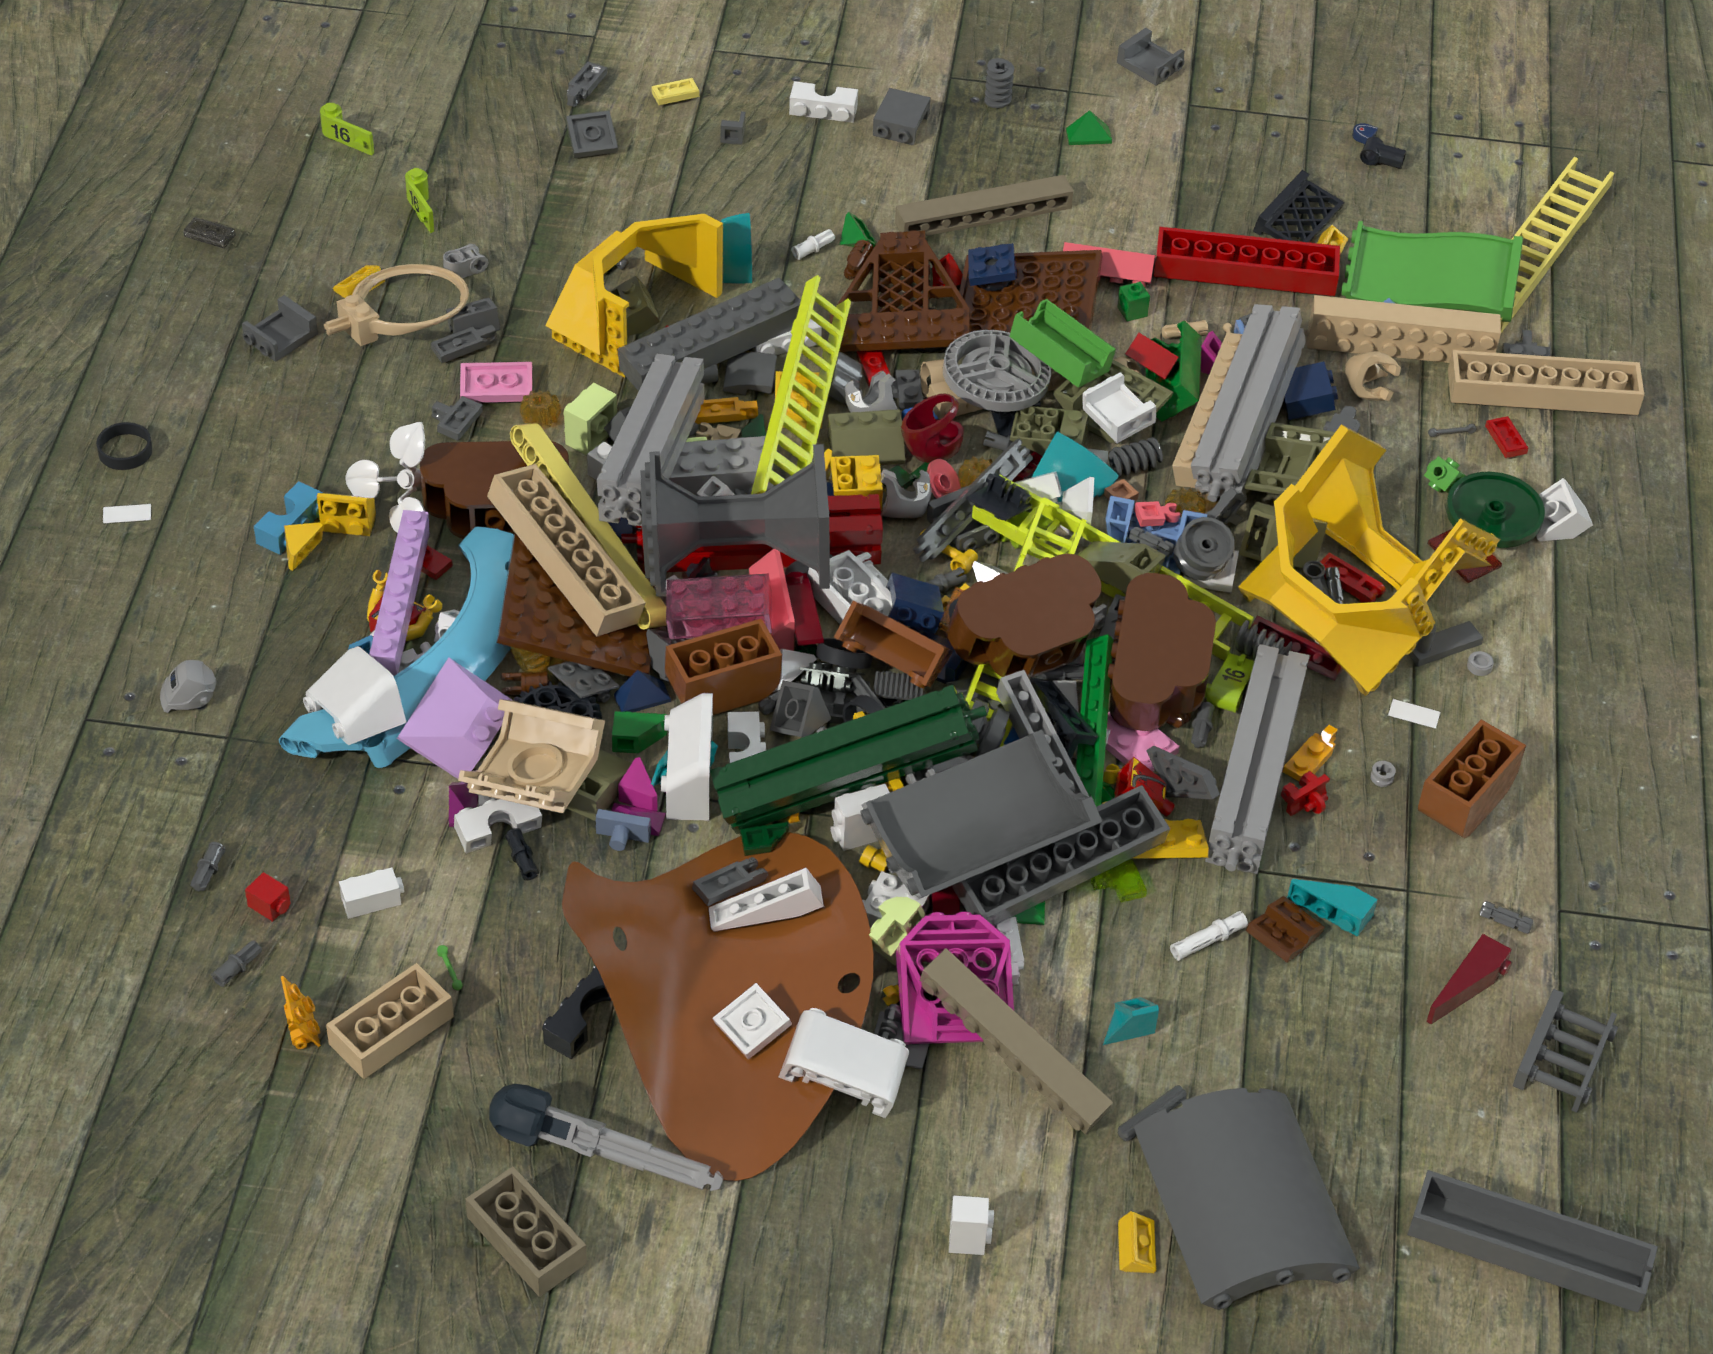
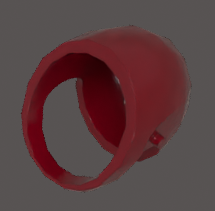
(930, 437)

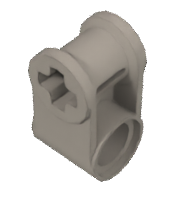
(463, 261)

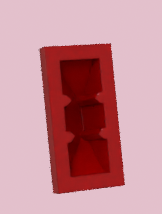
(952, 270)

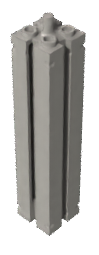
(1248, 401)
(656, 422)
(1257, 760)

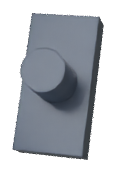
(622, 827)

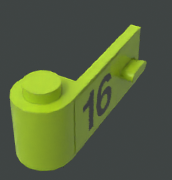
(344, 132)
(417, 195)
(1230, 683)

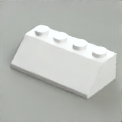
(849, 582)

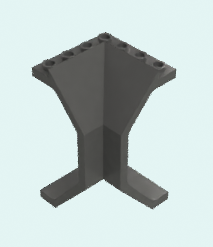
(786, 517)

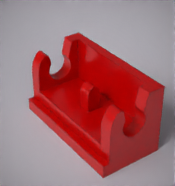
(1151, 356)

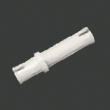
(1217, 931)

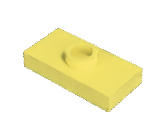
(675, 91)

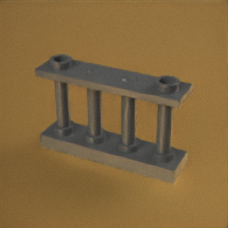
(1548, 1031)

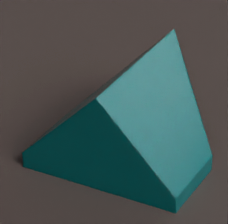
(1132, 1020)

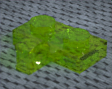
(1123, 879)

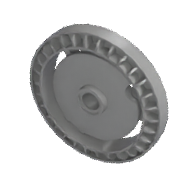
(995, 371)

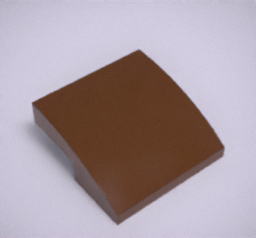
(1285, 929)

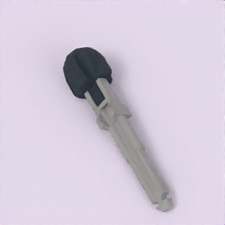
(526, 1115)

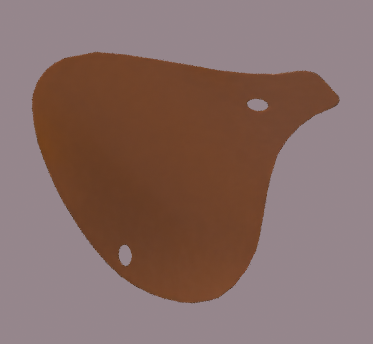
(684, 974)

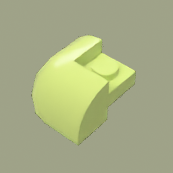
(897, 920)

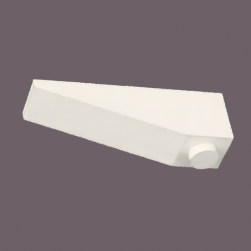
(774, 901)

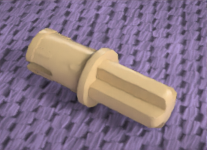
(1172, 331)

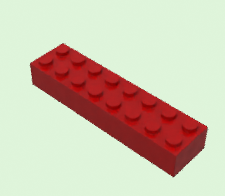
(1247, 261)

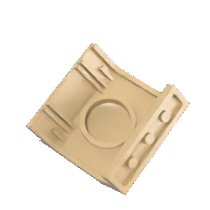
(537, 757)

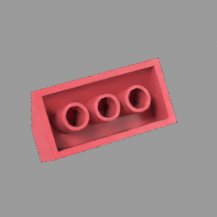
(1120, 264)
(782, 614)

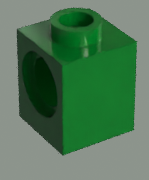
(1133, 301)

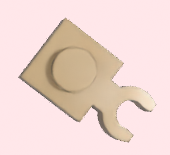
(718, 433)

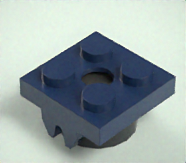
(992, 266)

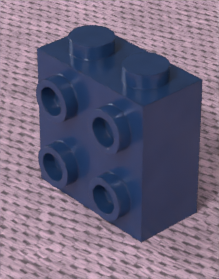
(1310, 391)

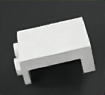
(1118, 408)

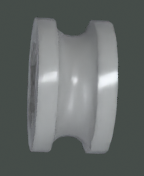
(1380, 780)

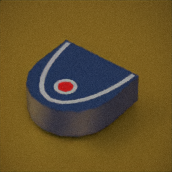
(1363, 131)

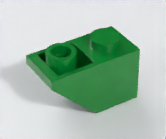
(636, 731)

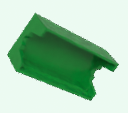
(1184, 376)

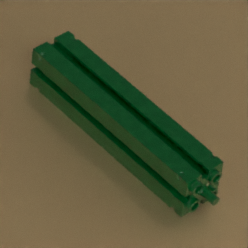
(846, 758)

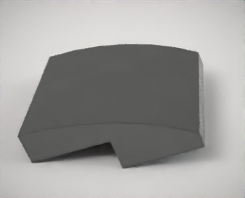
(751, 372)

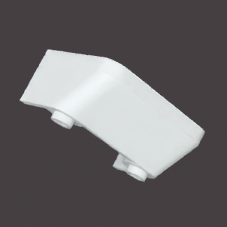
(689, 759)

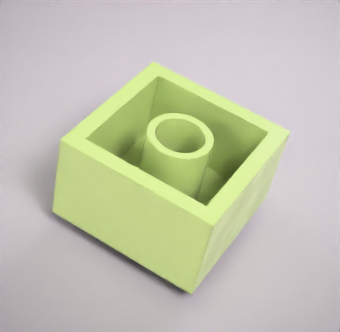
(588, 417)

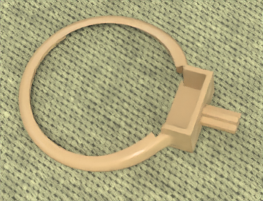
(362, 321)

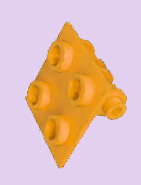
(300, 1016)

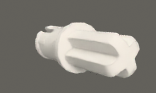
(812, 244)

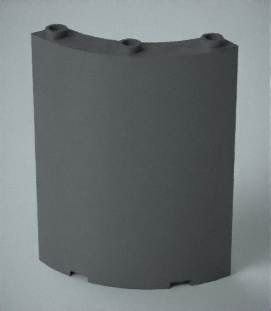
(977, 815)
(1244, 1195)

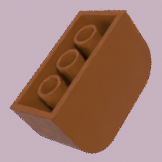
(732, 663)
(1472, 779)

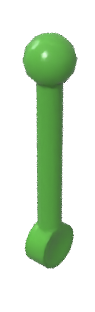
(442, 951)

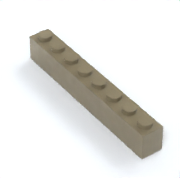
(985, 206)
(1015, 1041)

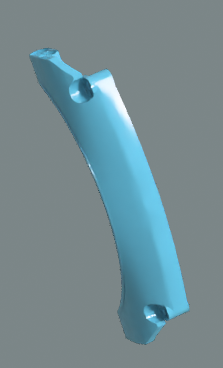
(467, 642)

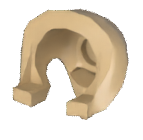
(1365, 368)

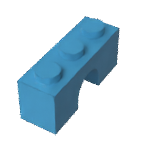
(300, 509)

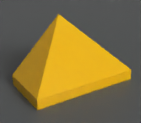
(301, 541)

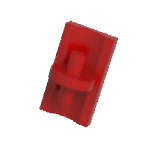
(1309, 797)

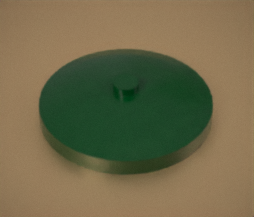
(1498, 506)

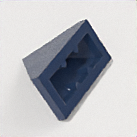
(641, 692)

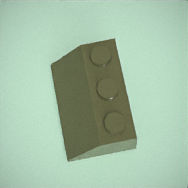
(867, 435)

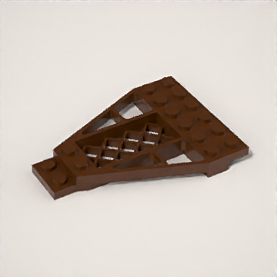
(903, 328)

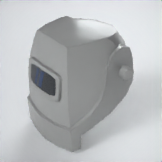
(188, 686)

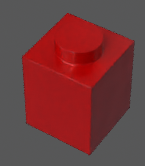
(268, 896)

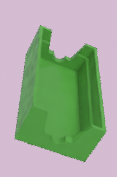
(1063, 344)

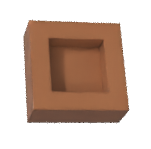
(1121, 489)

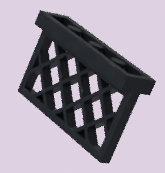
(1284, 204)

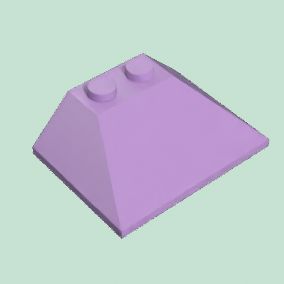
(454, 719)

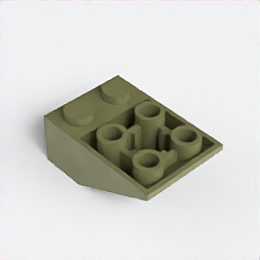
(641, 310)
(1039, 425)
(1261, 537)
(1122, 562)
(600, 785)

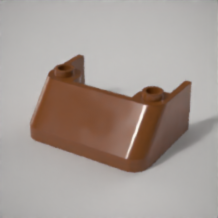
(893, 643)

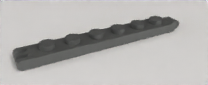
(959, 513)

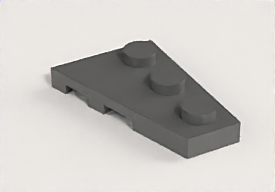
(1182, 777)

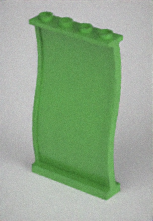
(1434, 269)

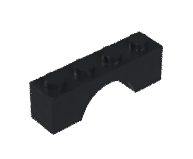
(567, 1029)

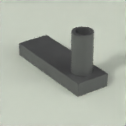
(1445, 643)

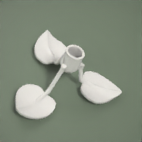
(407, 445)

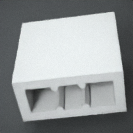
(848, 823)
(885, 888)

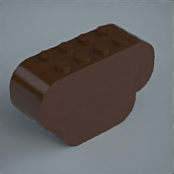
(459, 479)
(1027, 617)
(1159, 653)

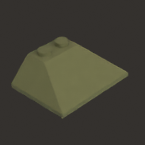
(1144, 389)
(1287, 457)

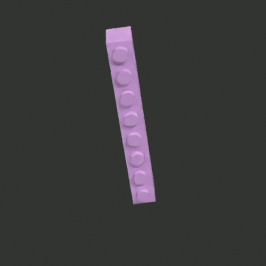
(400, 590)

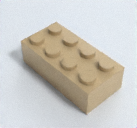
(390, 1020)

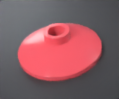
(942, 478)

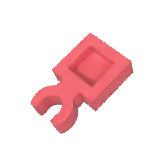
(1155, 515)

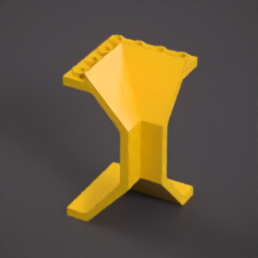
(595, 319)
(1344, 494)
(1360, 636)

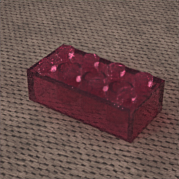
(716, 603)

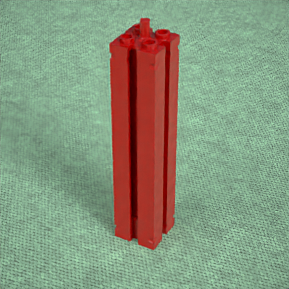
(853, 526)

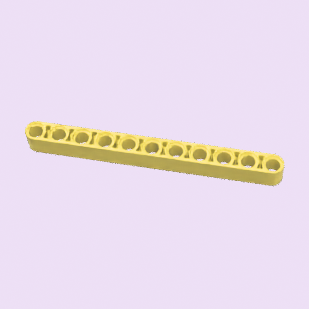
(538, 449)

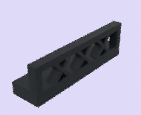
(1062, 712)

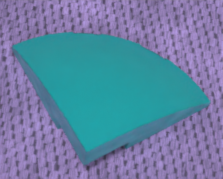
(737, 249)
(1074, 465)

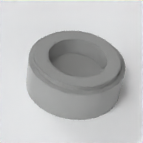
(1480, 663)

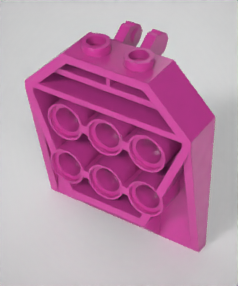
(969, 940)

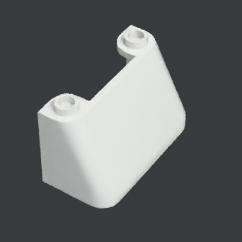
(358, 697)
(846, 1060)

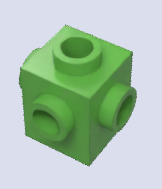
(1443, 474)

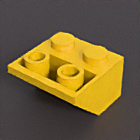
(856, 475)
(346, 513)

